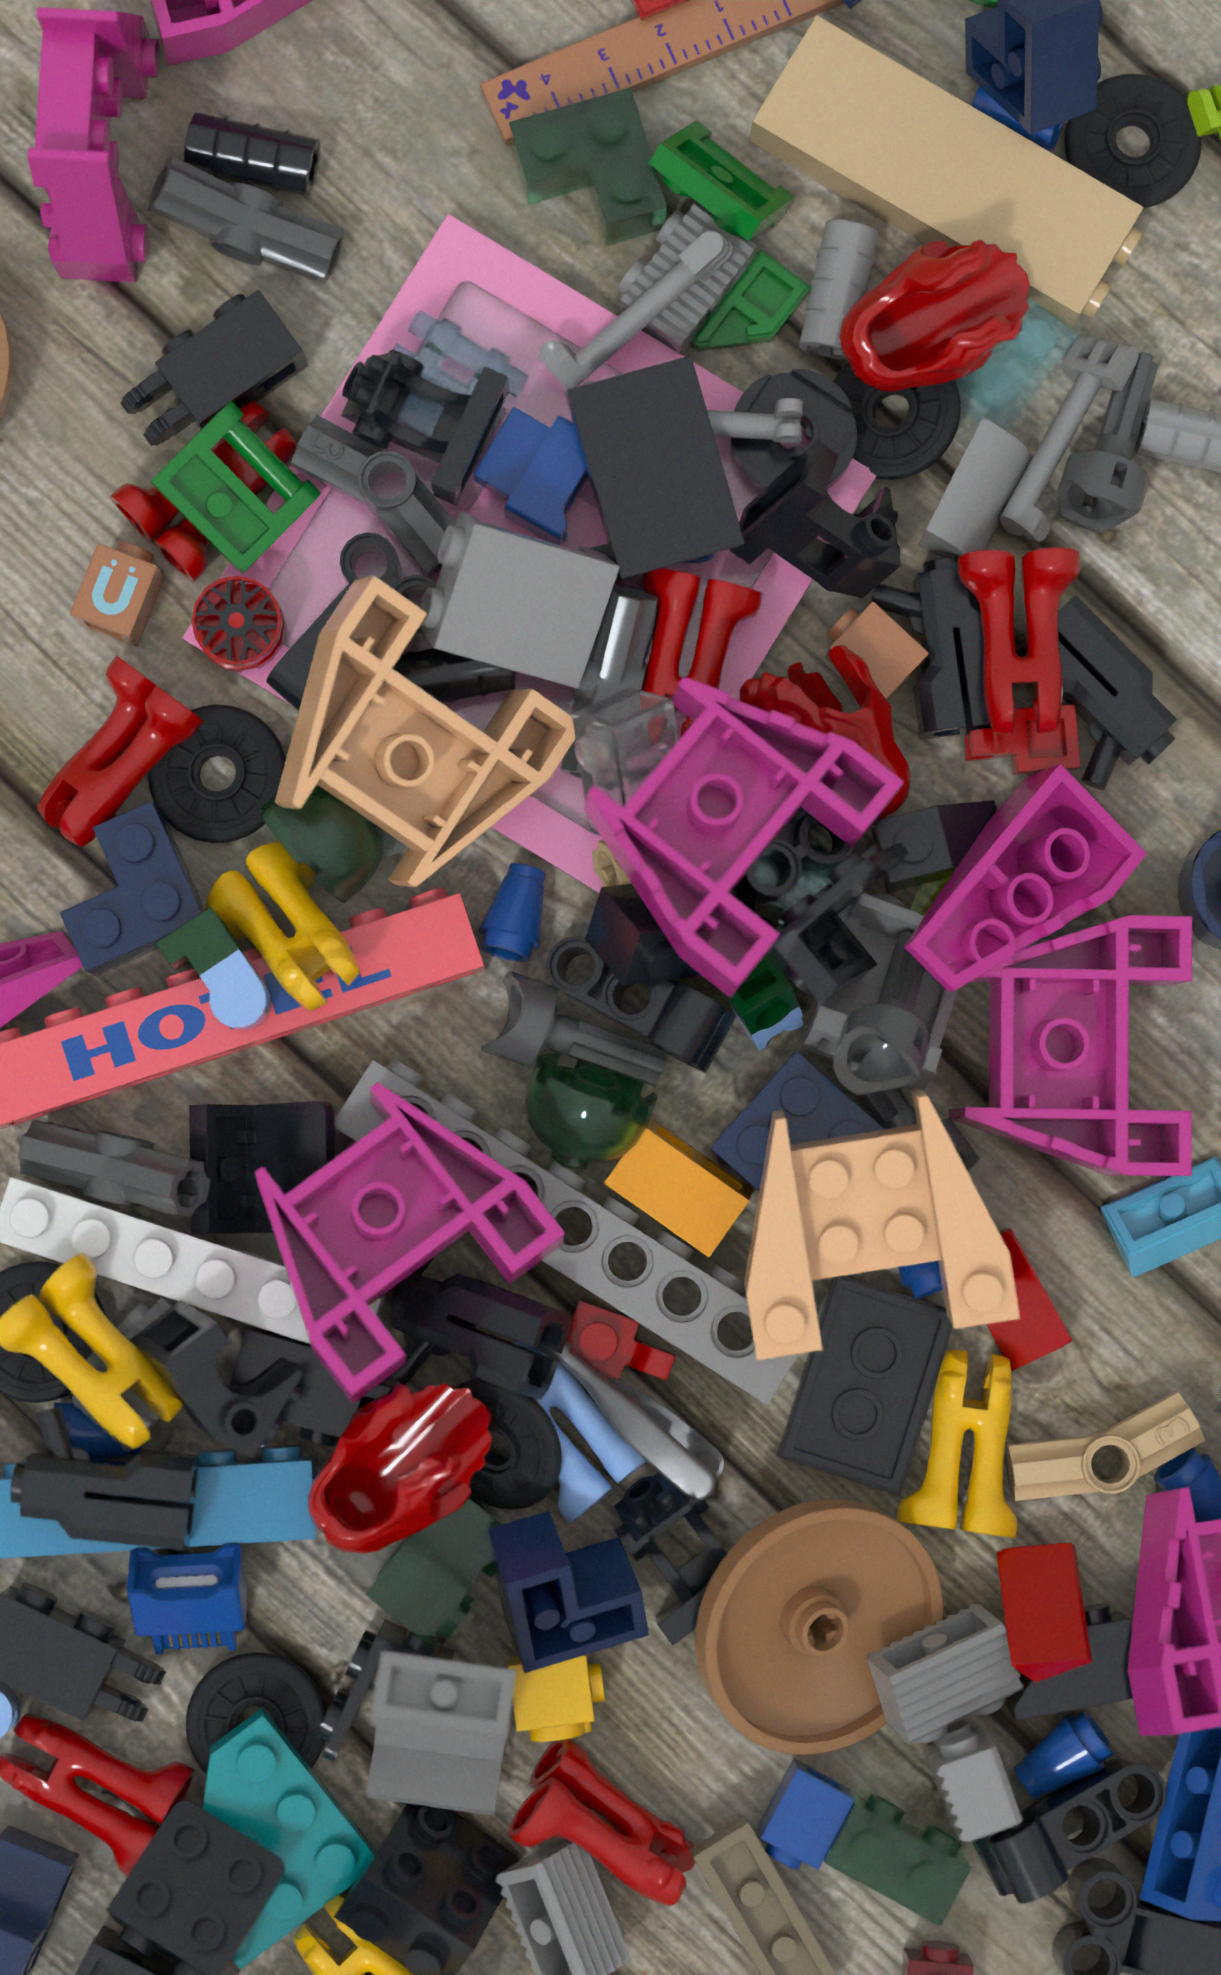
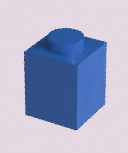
(804, 1816)

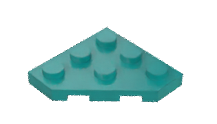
(280, 1803)

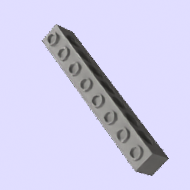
(611, 1225)

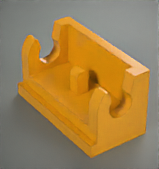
(680, 1188)

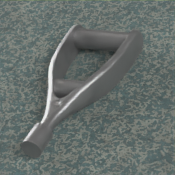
(650, 1428)

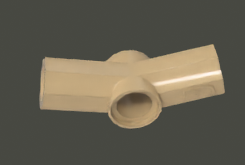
(1142, 1439)

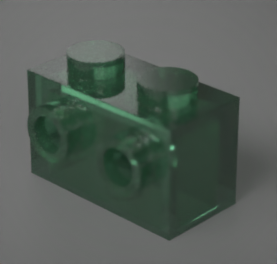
(899, 1859)

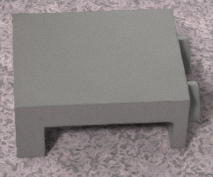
(517, 600)
(877, 924)

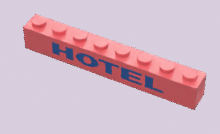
(176, 1029)

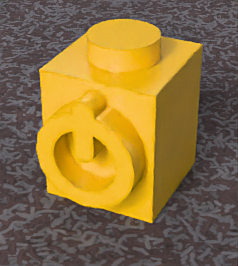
(557, 1699)

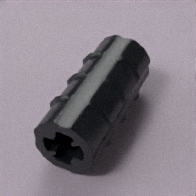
(252, 153)
(452, 676)

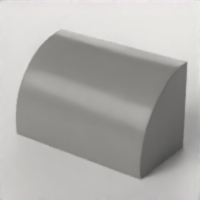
(977, 493)

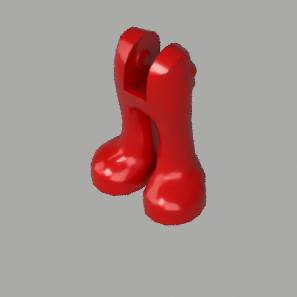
(152, 513)
(1044, 579)
(723, 608)
(118, 756)
(75, 1755)
(640, 1848)

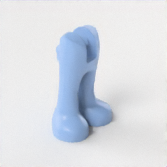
(578, 1480)

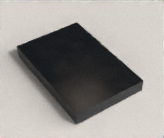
(654, 467)
(868, 1386)

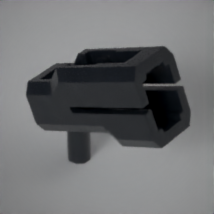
(952, 633)
(1109, 693)
(445, 1320)
(64, 1484)

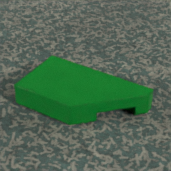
(753, 307)

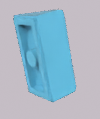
(1167, 1218)

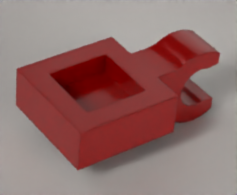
(1029, 750)
(608, 1343)

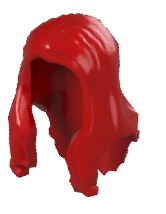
(935, 316)
(816, 707)
(400, 1467)

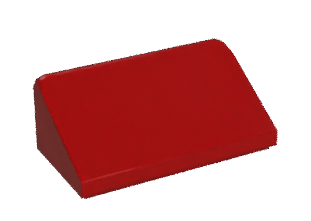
(1039, 1326)
(1043, 1609)

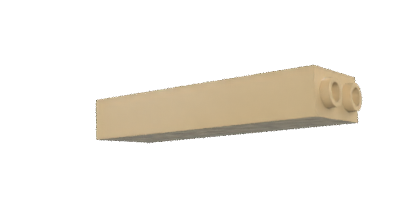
(944, 169)

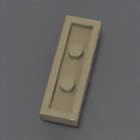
(758, 1903)

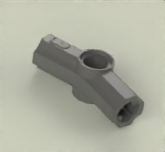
(246, 221)
(354, 465)
(616, 654)
(114, 1168)

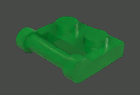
(719, 182)
(220, 502)

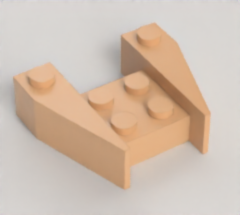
(403, 752)
(863, 1209)

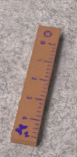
(639, 54)

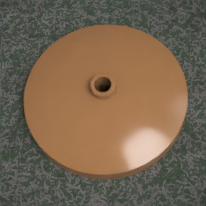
(800, 1612)

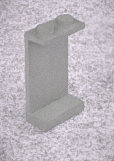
(439, 1732)

